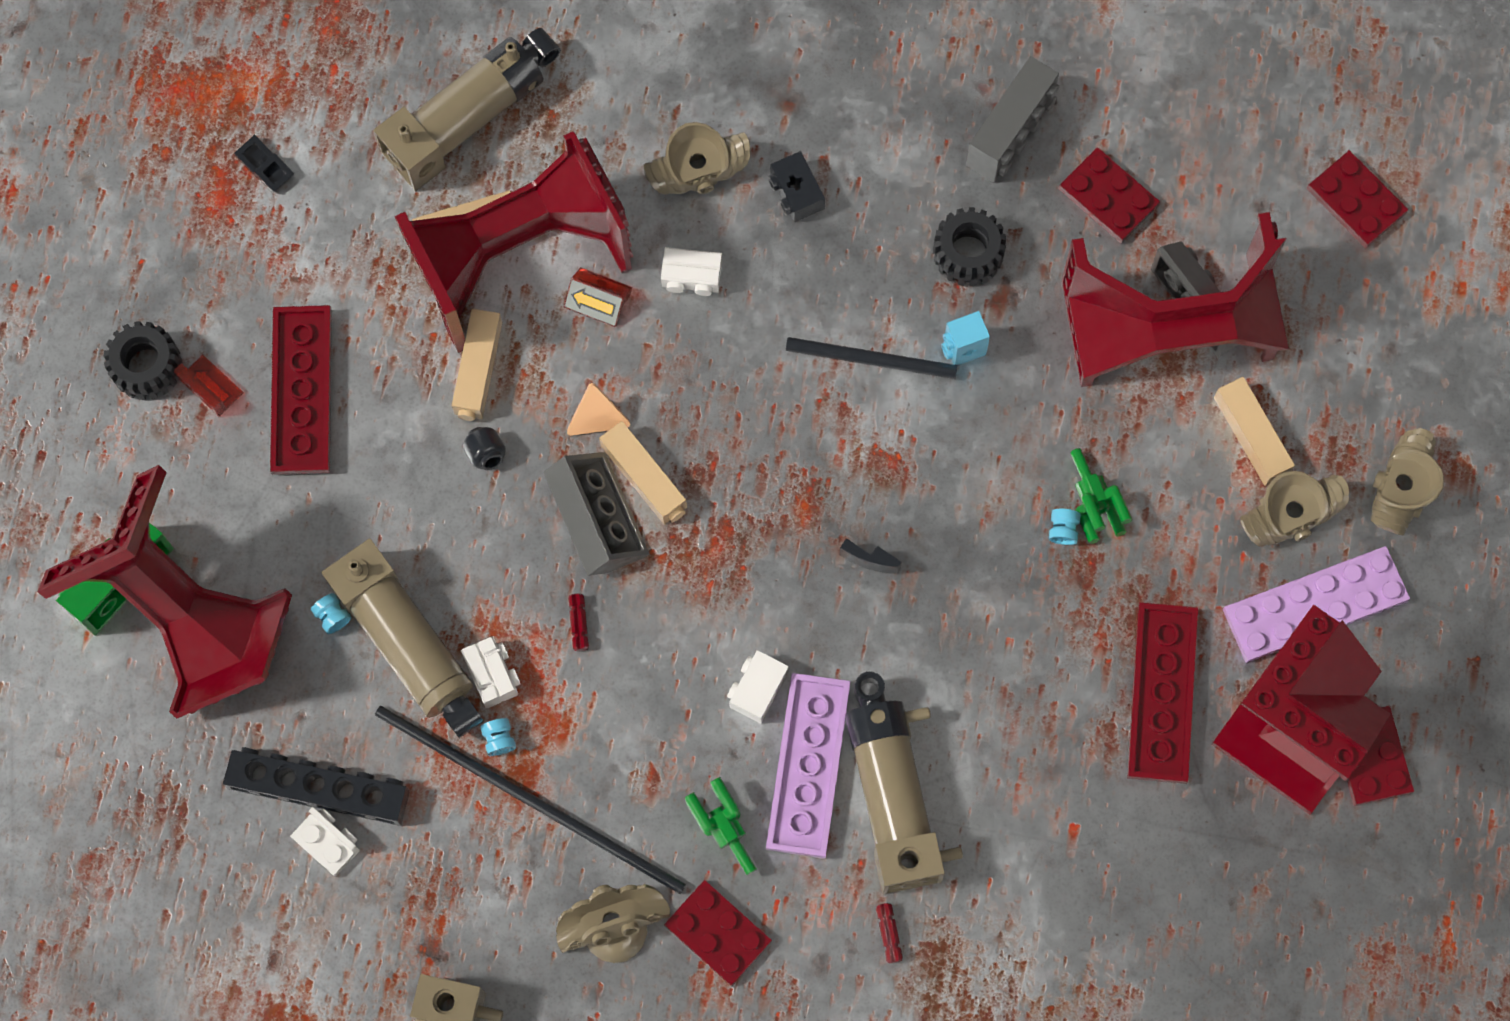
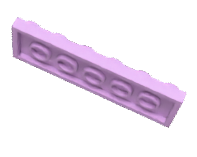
(1342, 591)
(808, 765)

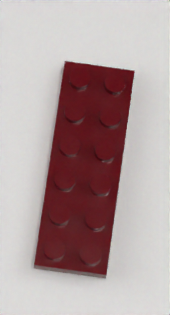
(301, 390)
(1162, 693)

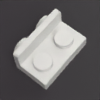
(325, 841)

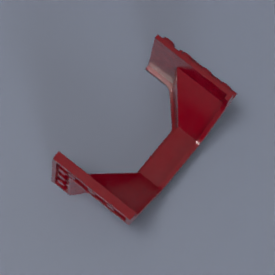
(566, 198)
(1121, 326)
(211, 636)
(1307, 713)

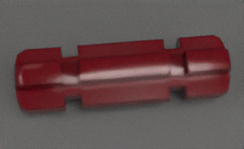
(578, 622)
(889, 933)

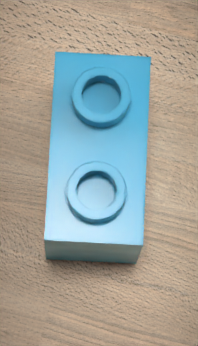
(965, 339)

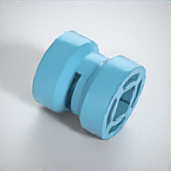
(1064, 526)
(331, 613)
(498, 737)

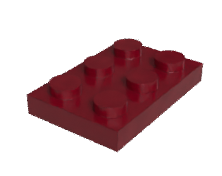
(1109, 195)
(1357, 199)
(1382, 770)
(717, 933)

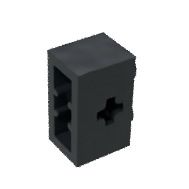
(796, 172)

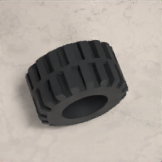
(969, 225)
(131, 342)

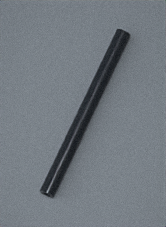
(871, 358)

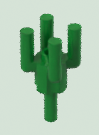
(1098, 500)
(722, 823)

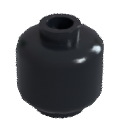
(484, 448)

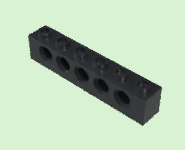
(244, 762)

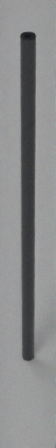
(530, 800)

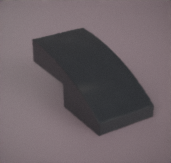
(263, 164)
(878, 561)

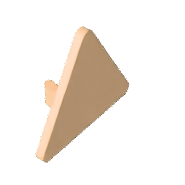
(595, 413)

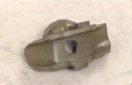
(692, 142)
(1411, 457)
(1318, 498)
(618, 938)

